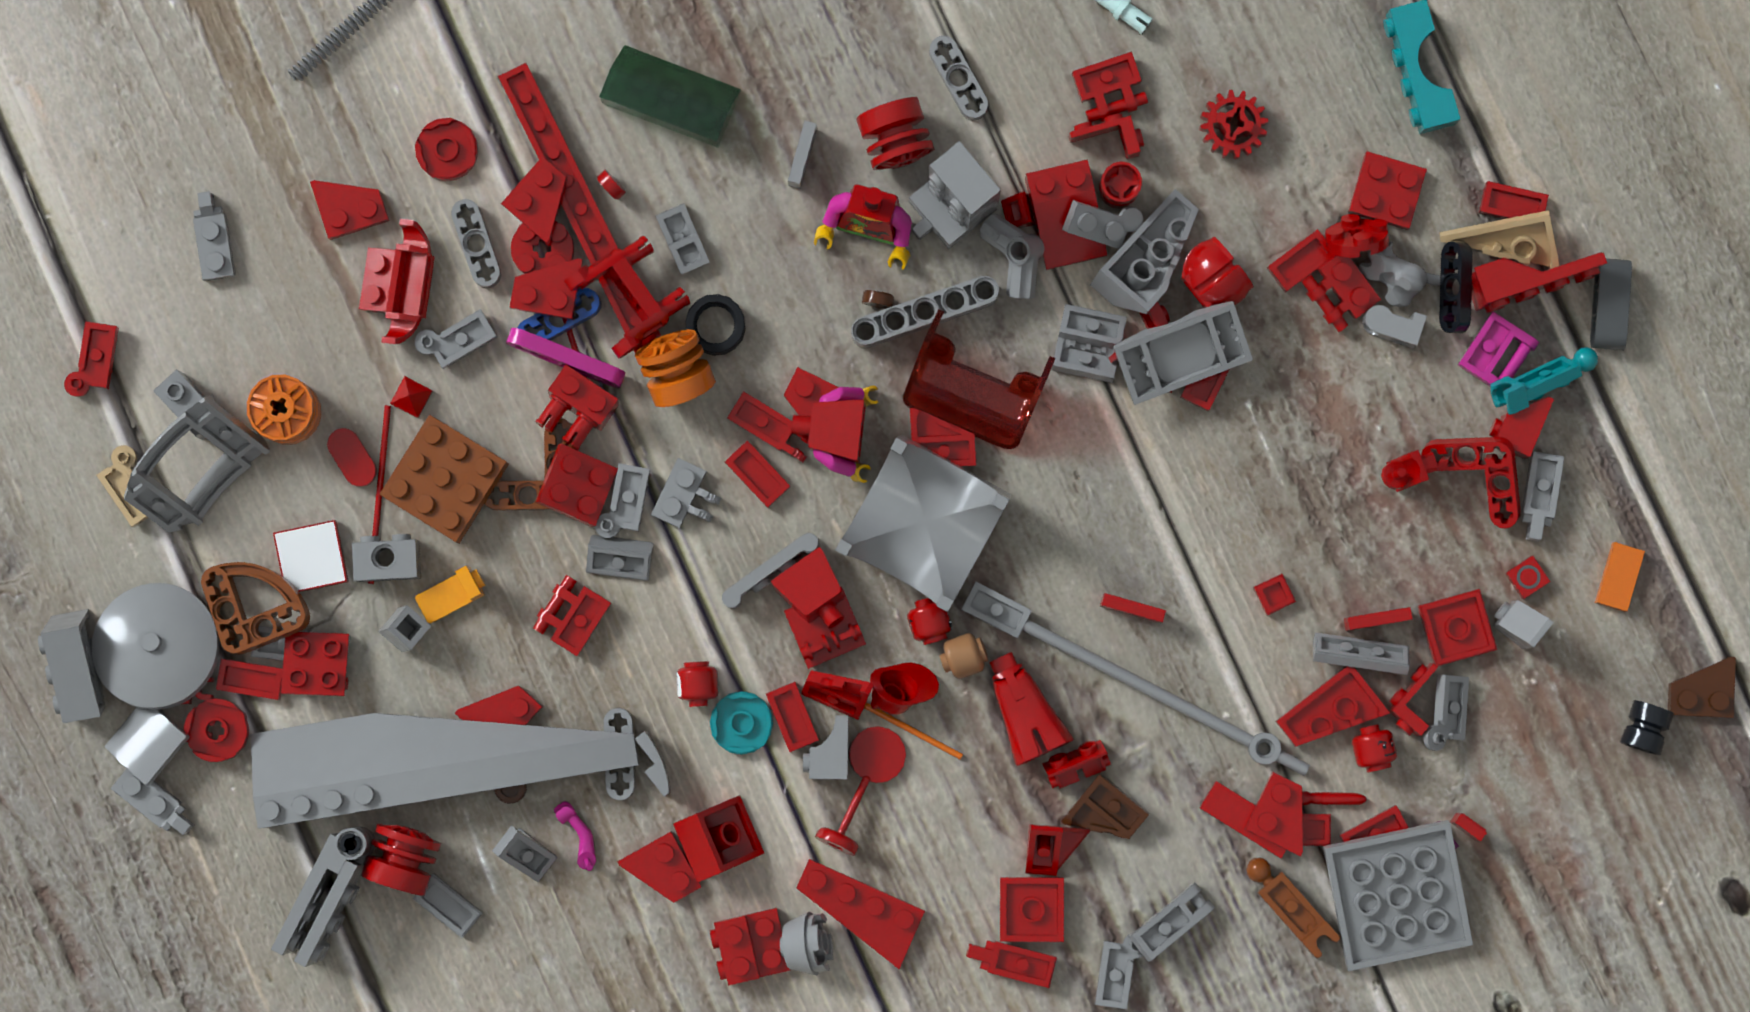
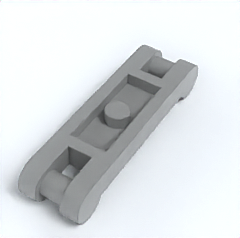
(759, 577)

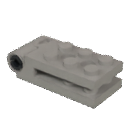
(347, 861)

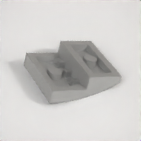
(1087, 342)
(146, 743)

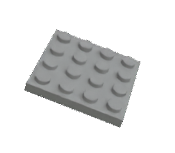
(1398, 895)

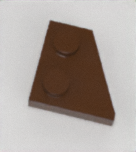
(1705, 692)

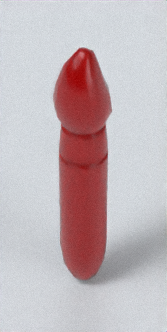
(1332, 798)

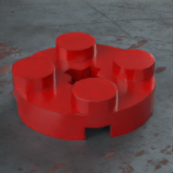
(1357, 235)
(528, 260)
(232, 720)

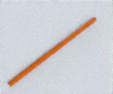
(908, 728)

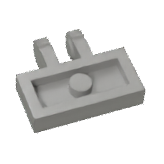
(679, 494)

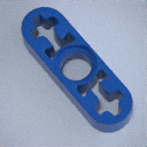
(584, 315)

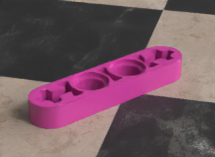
(562, 355)

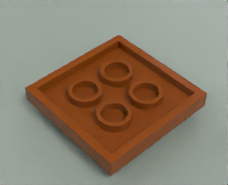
(444, 479)

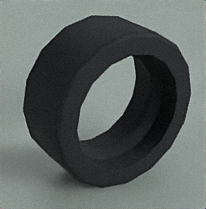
(733, 308)

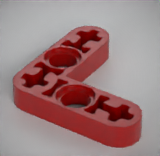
(1492, 466)

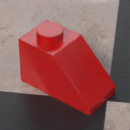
(1523, 427)

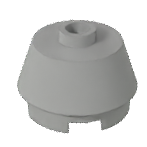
(806, 944)

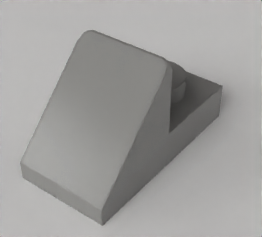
(524, 853)

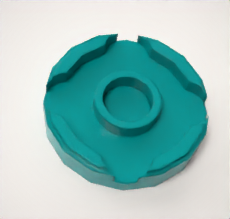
(741, 722)

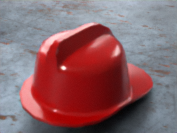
(902, 686)

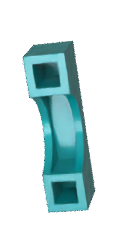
(1431, 105)

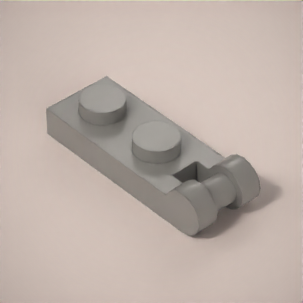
(1171, 922)

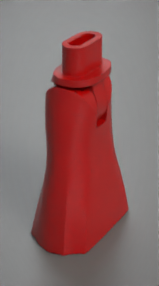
(1027, 715)

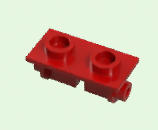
(1089, 756)

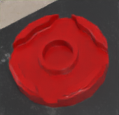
(446, 149)

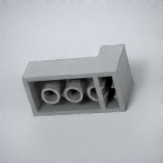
(955, 197)

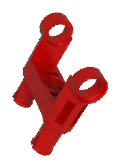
(619, 267)

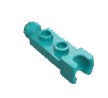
(1541, 380)

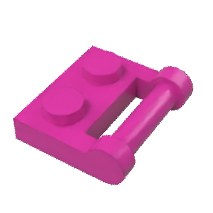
(1490, 346)

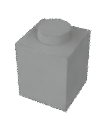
(404, 628)

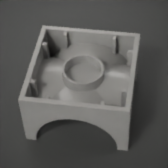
(924, 521)

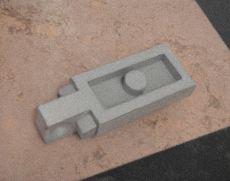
(212, 239)
(1541, 493)
(153, 802)

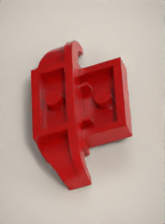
(399, 282)

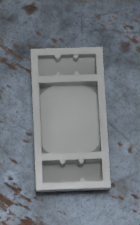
(1182, 351)

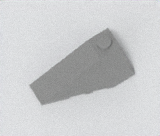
(1146, 261)

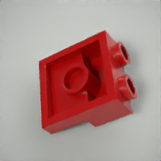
(749, 946)

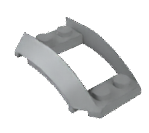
(221, 429)

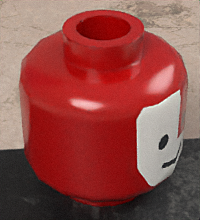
(697, 683)

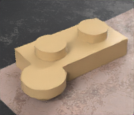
(116, 480)

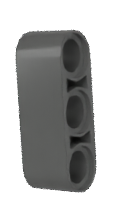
(1611, 305)

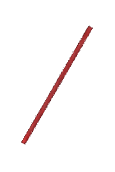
(381, 472)

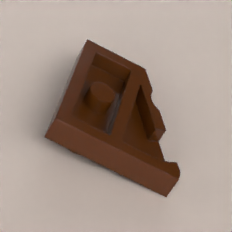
(1106, 810)

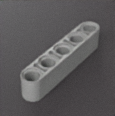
(936, 300)

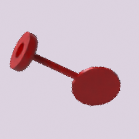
(876, 757)

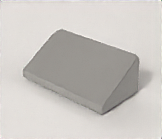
(619, 557)

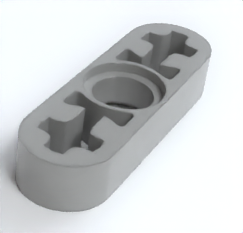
(940, 62)
(460, 224)
(627, 777)

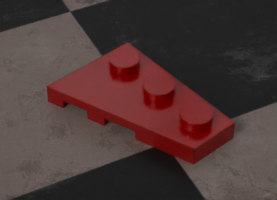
(1332, 707)

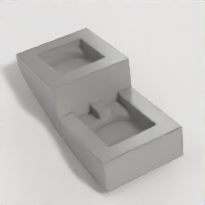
(682, 238)
(658, 772)

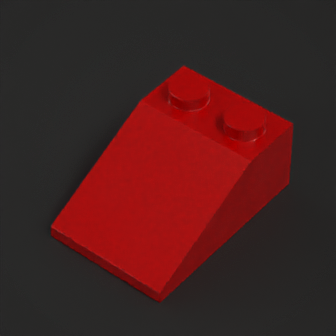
(1050, 199)

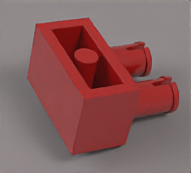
(583, 398)

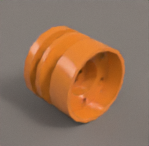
(675, 368)
(299, 420)

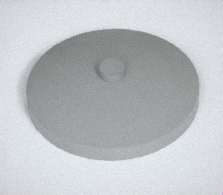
(155, 646)

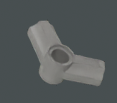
(1022, 267)

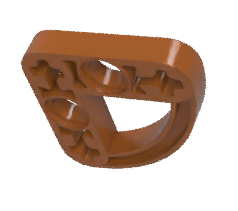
(249, 627)

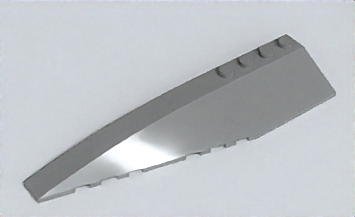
(413, 759)

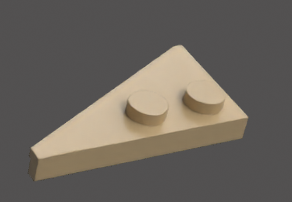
(1520, 238)

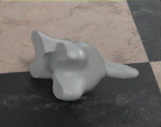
(1400, 276)

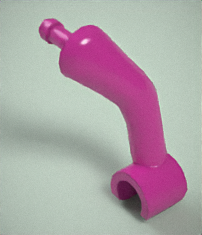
(586, 853)

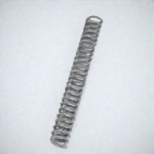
(347, 26)

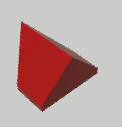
(1050, 847)

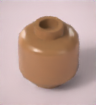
(964, 655)

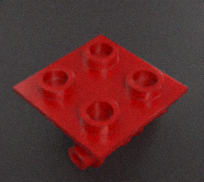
(823, 643)
(315, 664)

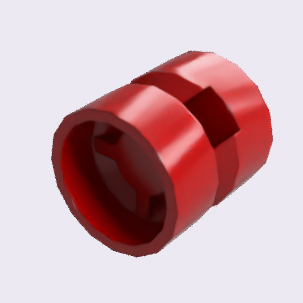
(1120, 185)

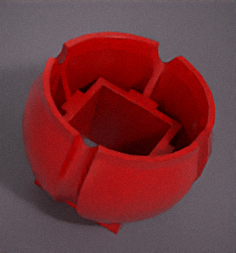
(1212, 275)

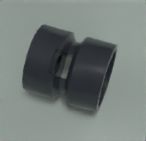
(1647, 727)

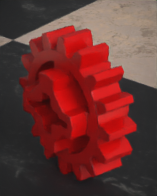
(1222, 120)

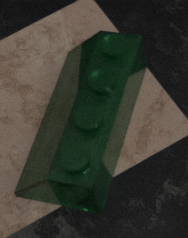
(669, 95)

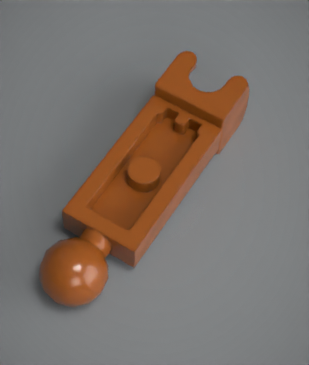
(1290, 906)

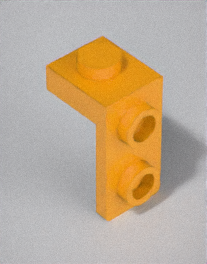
(451, 594)

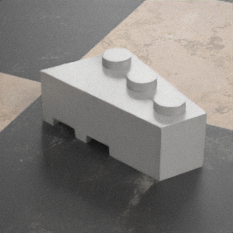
(71, 667)

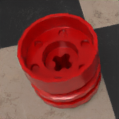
(893, 127)
(401, 859)

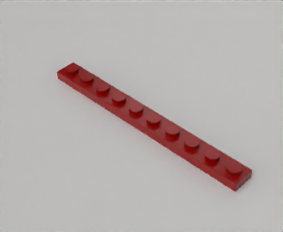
(577, 198)

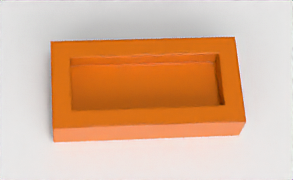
(1619, 577)

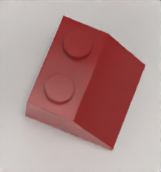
(718, 838)

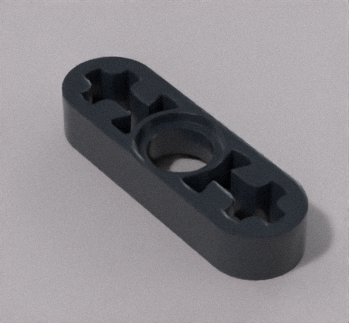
(1447, 277)

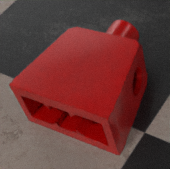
(811, 589)

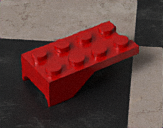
(1507, 280)

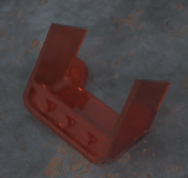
(969, 397)

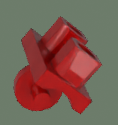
(1408, 470)

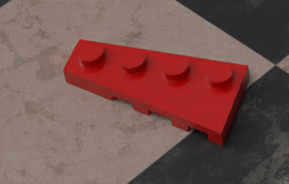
(867, 912)

